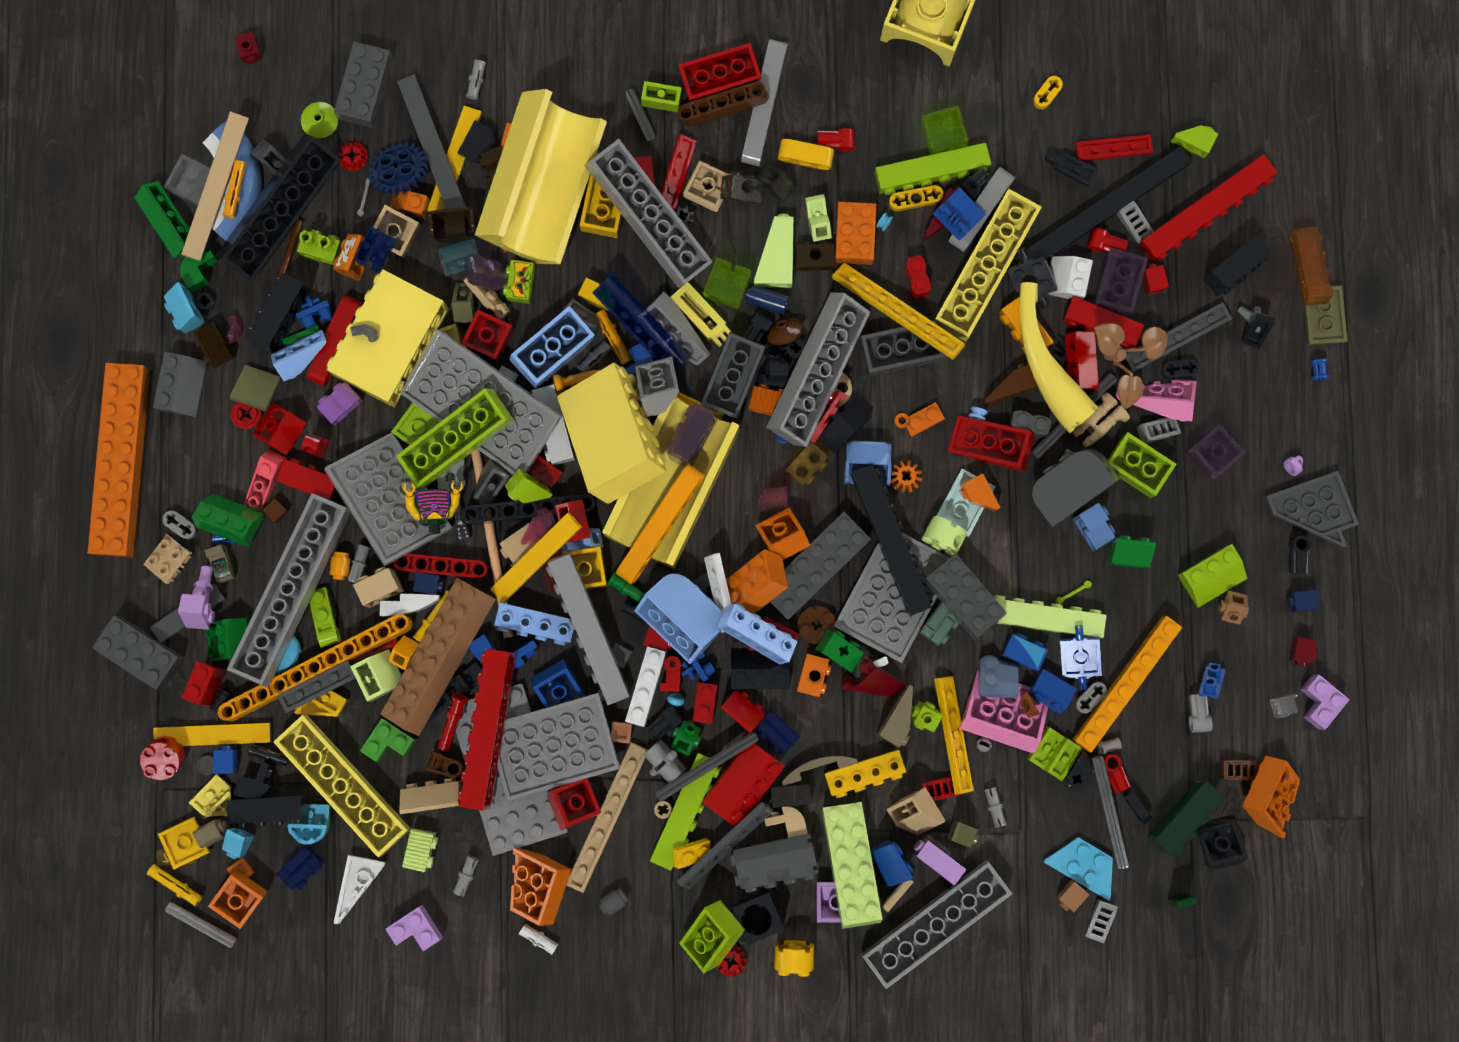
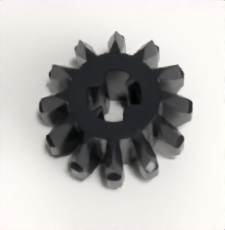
(790, 353)

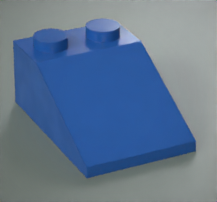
(557, 685)

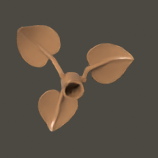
(1109, 340)

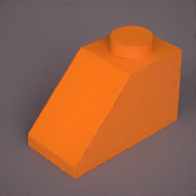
(411, 204)
(979, 493)

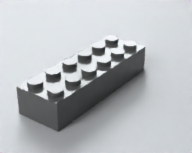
(819, 564)

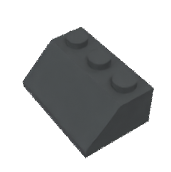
(180, 385)

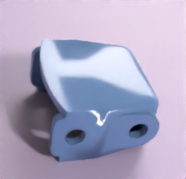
(864, 453)

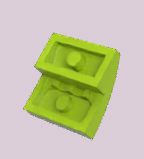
(1055, 753)

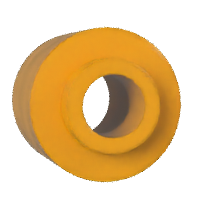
(340, 565)

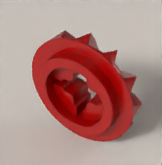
(359, 160)
(237, 416)
(735, 969)

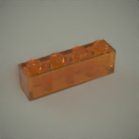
(1311, 266)

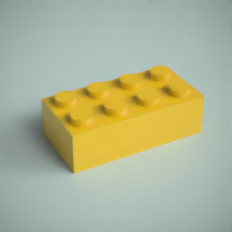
(599, 212)

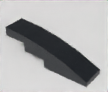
(462, 684)

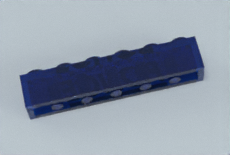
(639, 322)

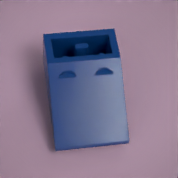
(890, 864)

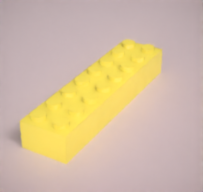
(987, 265)
(342, 785)

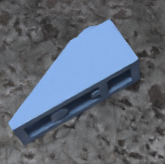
(296, 357)

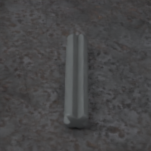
(640, 114)

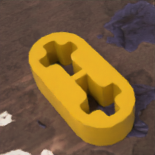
(1050, 94)

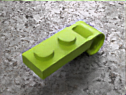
(323, 618)

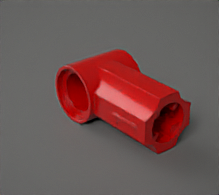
(842, 139)
(1102, 241)
(1116, 774)

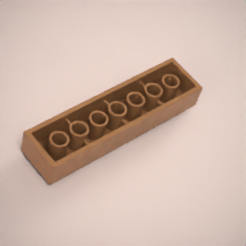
(437, 657)

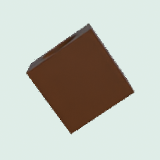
(275, 510)

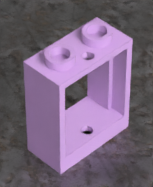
(938, 860)

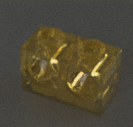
(803, 461)

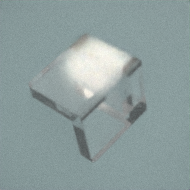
(1284, 705)

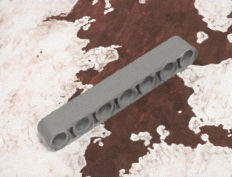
(762, 114)

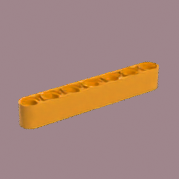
(660, 524)

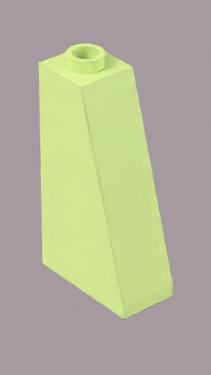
(777, 258)

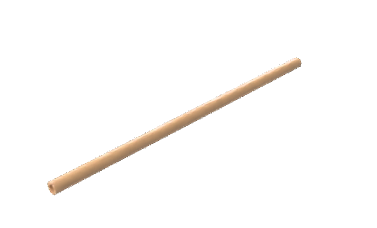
(490, 533)

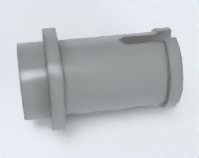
(1108, 746)

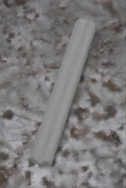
(200, 924)

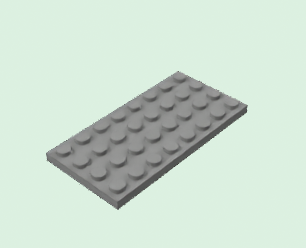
(453, 375)
(517, 820)

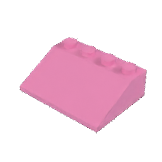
(1004, 719)

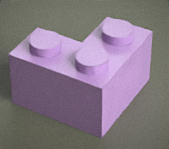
(1327, 701)
(417, 924)

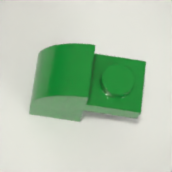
(192, 270)

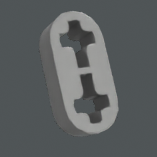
(182, 522)
(1094, 700)

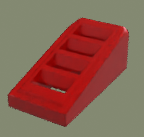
(940, 782)

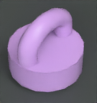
(1293, 465)

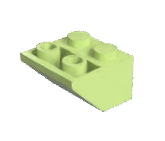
(376, 675)

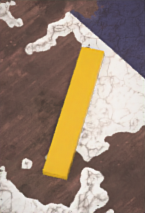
(456, 161)
(536, 557)
(217, 734)
(954, 735)

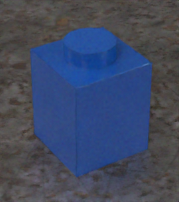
(225, 760)

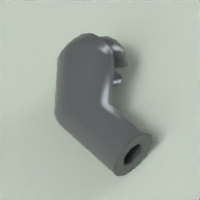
(367, 330)

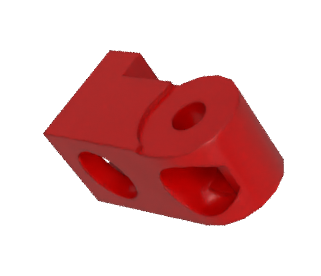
(315, 445)
(673, 675)

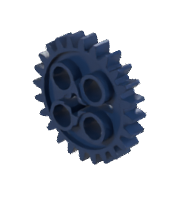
(398, 169)

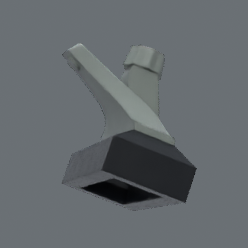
(1258, 326)

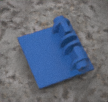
(959, 214)

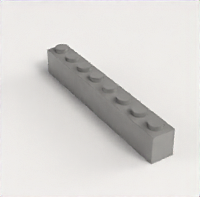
(588, 627)

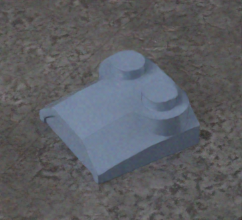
(997, 678)

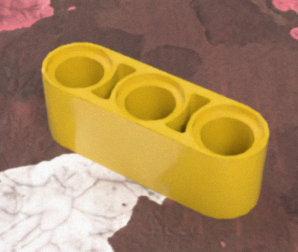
(806, 154)

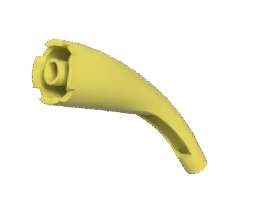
(1058, 389)

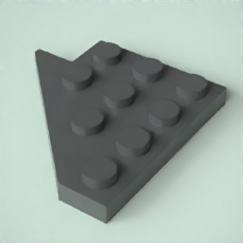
(1316, 507)

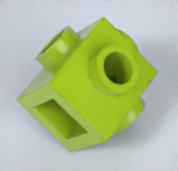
(925, 716)

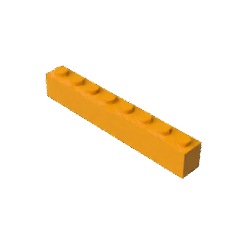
(1126, 683)

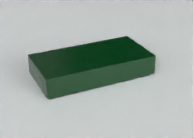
(1182, 900)

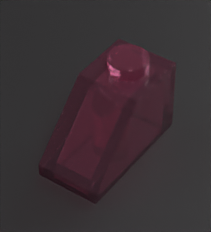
(774, 498)
(539, 525)

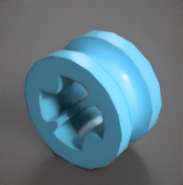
(884, 222)

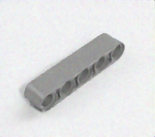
(987, 202)

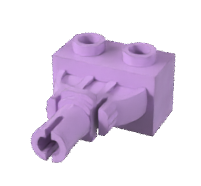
(195, 608)

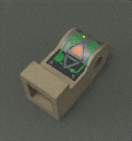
(220, 563)

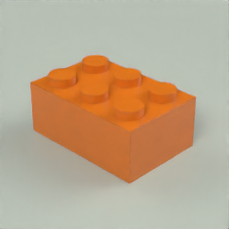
(855, 233)
(758, 581)

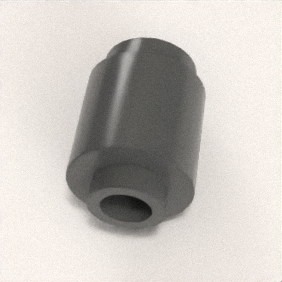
(613, 901)

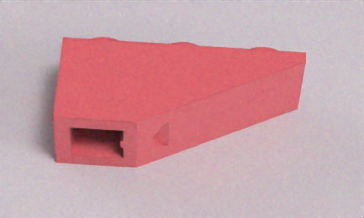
(264, 480)

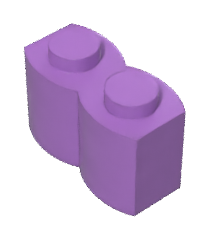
(339, 403)

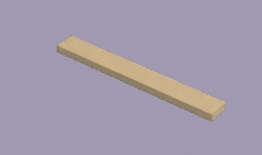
(215, 186)
(606, 820)

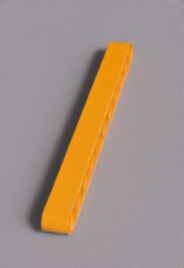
(305, 668)

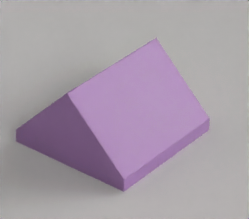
(826, 903)

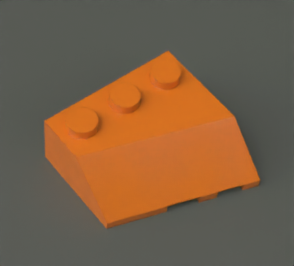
(1272, 794)
(537, 886)

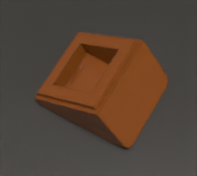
(1028, 705)

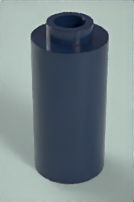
(767, 299)

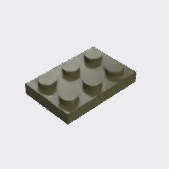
(1326, 321)

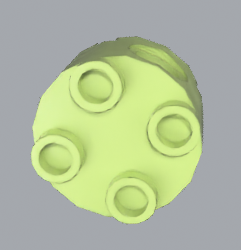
(944, 535)

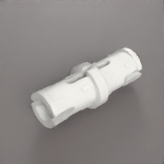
(538, 939)

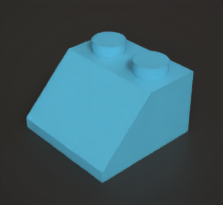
(183, 308)

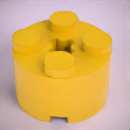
(794, 958)

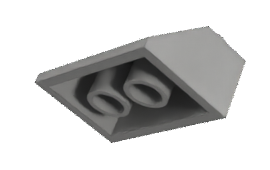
(657, 385)

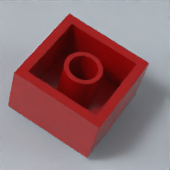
(487, 336)
(573, 803)

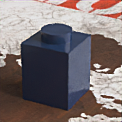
(428, 584)
(1303, 600)

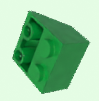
(1131, 552)
(224, 638)

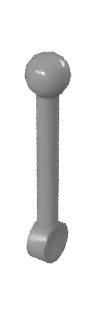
(360, 212)

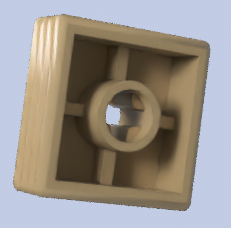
(696, 190)

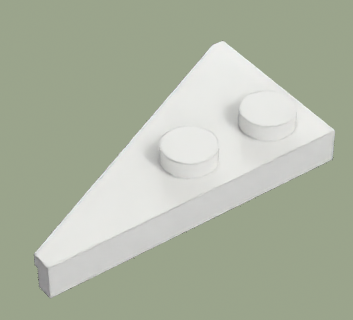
(356, 879)

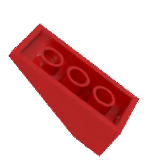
(992, 443)

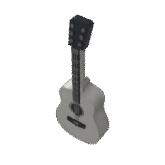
(444, 482)

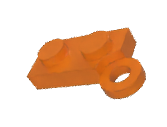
(920, 420)

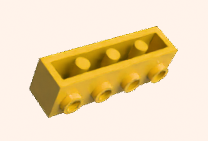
(864, 773)

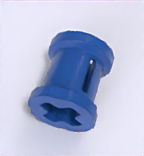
(1319, 369)

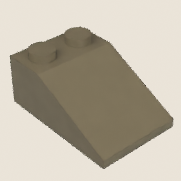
(898, 721)

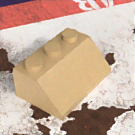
(430, 796)

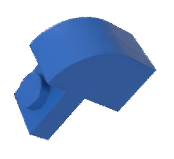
(639, 356)

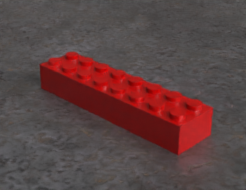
(487, 729)

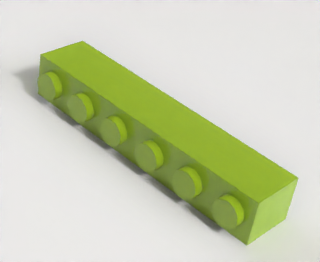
(931, 169)
(683, 815)

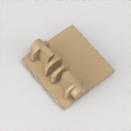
(167, 559)

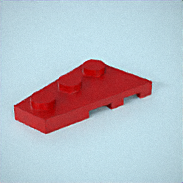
(828, 412)

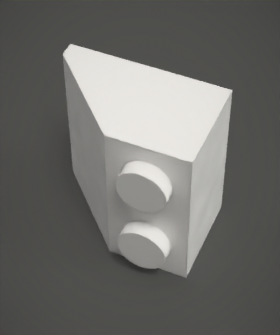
(1070, 275)

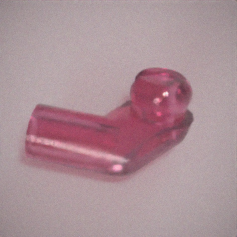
(235, 330)

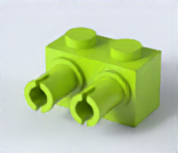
(319, 247)

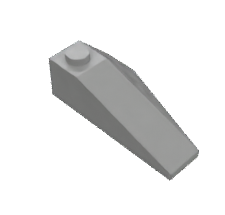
(672, 319)

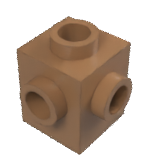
(1234, 607)

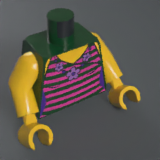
(432, 505)

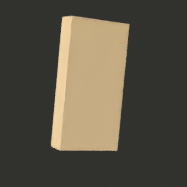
(896, 895)

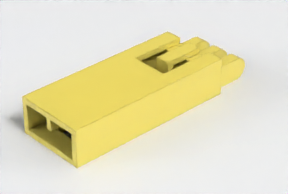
(697, 310)

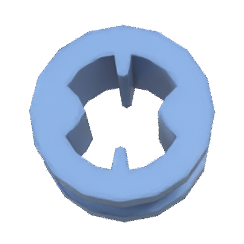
(978, 413)

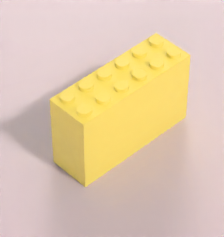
(405, 327)
(611, 433)

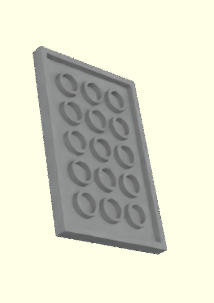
(373, 492)
(876, 609)
(555, 747)

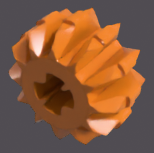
(912, 478)

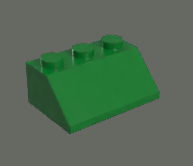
(228, 519)

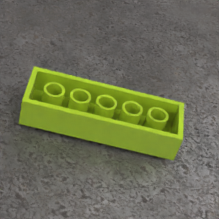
(454, 438)

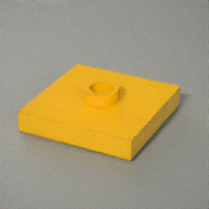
(181, 844)

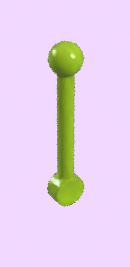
(1087, 584)

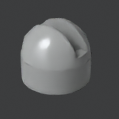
(982, 748)

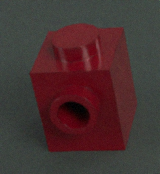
(248, 48)
(1303, 651)

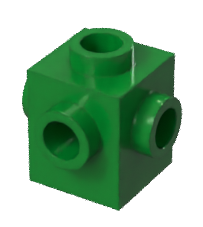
(686, 737)

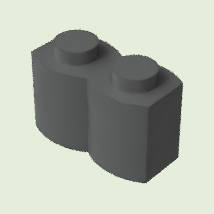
(1037, 424)

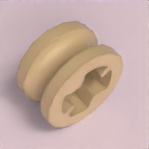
(664, 815)

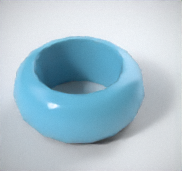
(675, 699)

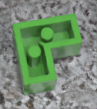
(387, 735)

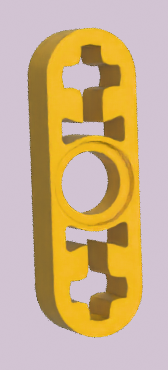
(930, 200)

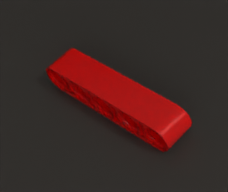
(336, 331)
(450, 570)

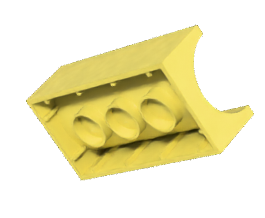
(929, 23)
(540, 179)
(638, 506)

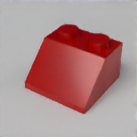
(279, 428)
(743, 710)

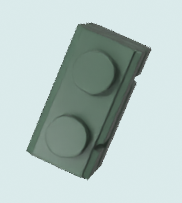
(939, 625)

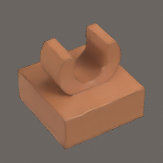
(621, 732)

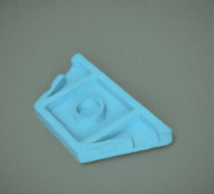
(1084, 865)

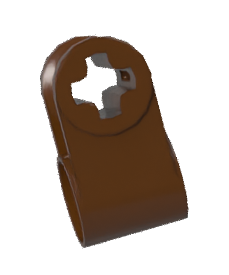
(442, 764)

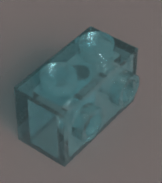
(455, 256)

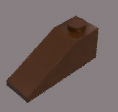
(1018, 382)

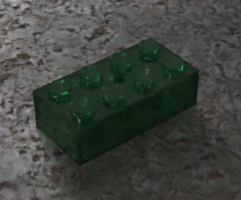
(1186, 817)

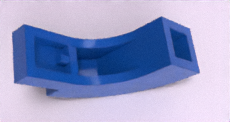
(482, 643)

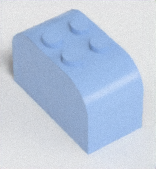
(552, 347)
(681, 615)

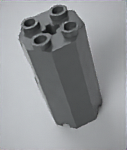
(774, 862)

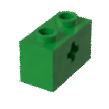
(830, 646)

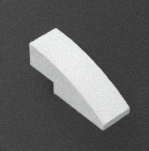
(408, 604)

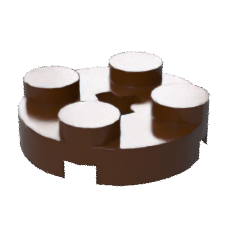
(810, 615)

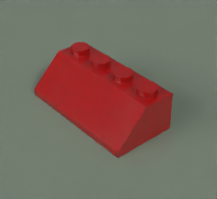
(719, 72)
(743, 784)

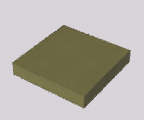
(255, 388)

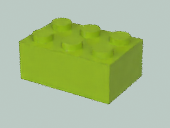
(1140, 465)
(711, 936)

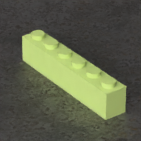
(1051, 618)

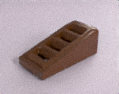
(1224, 769)

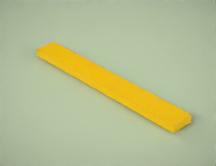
(898, 311)

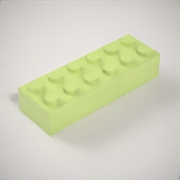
(851, 865)

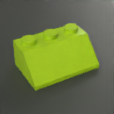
(1213, 575)

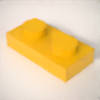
(690, 853)

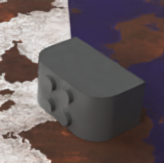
(1072, 484)

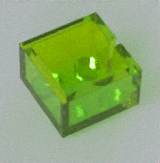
(942, 132)
(727, 286)

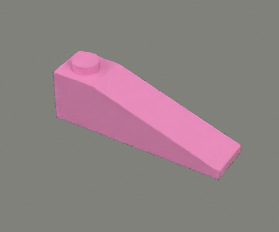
(1170, 400)

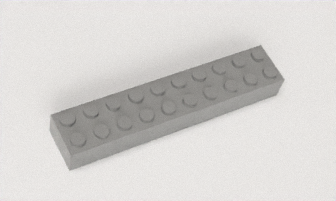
(289, 590)

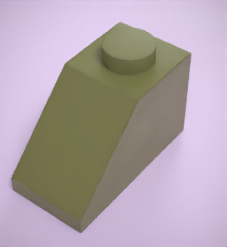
(463, 303)
(963, 834)

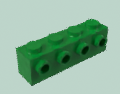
(163, 217)

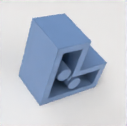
(1094, 526)

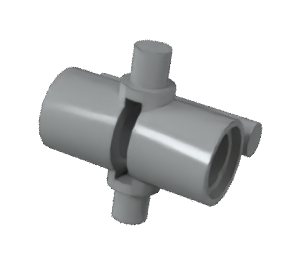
(664, 762)

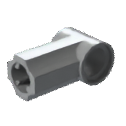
(1200, 719)

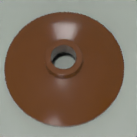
(784, 331)

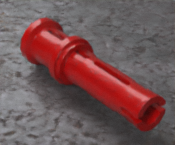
(454, 714)

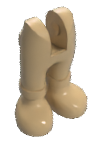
(1101, 429)

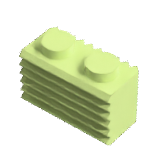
(420, 849)

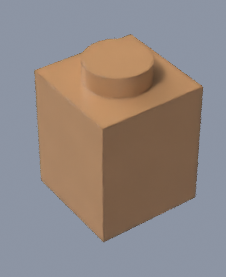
(1072, 896)

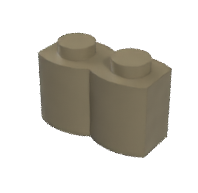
(211, 832)

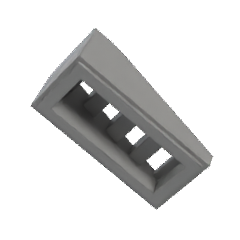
(1140, 219)
(1147, 433)
(1110, 917)

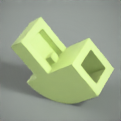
(818, 218)

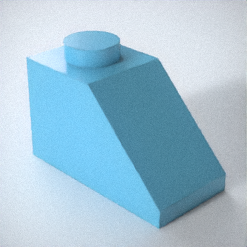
(237, 842)

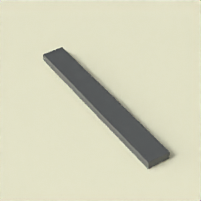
(431, 142)

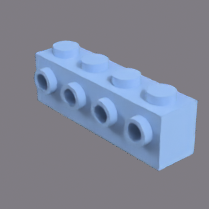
(533, 622)
(757, 634)

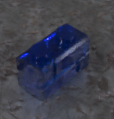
(374, 249)
(777, 732)
(300, 868)

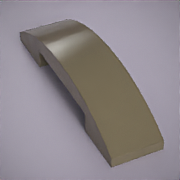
(794, 776)

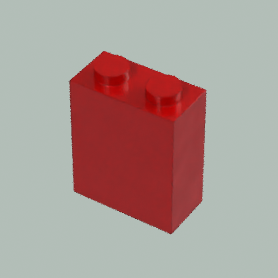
(204, 683)

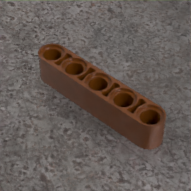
(731, 107)

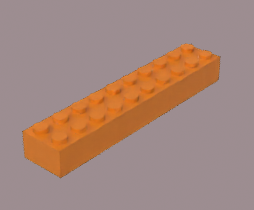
(119, 460)

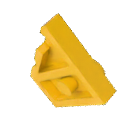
(325, 705)

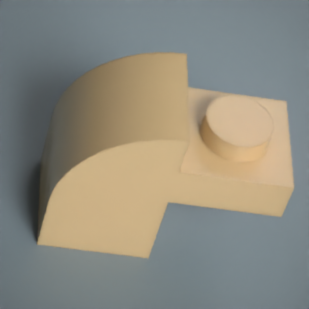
(792, 818)

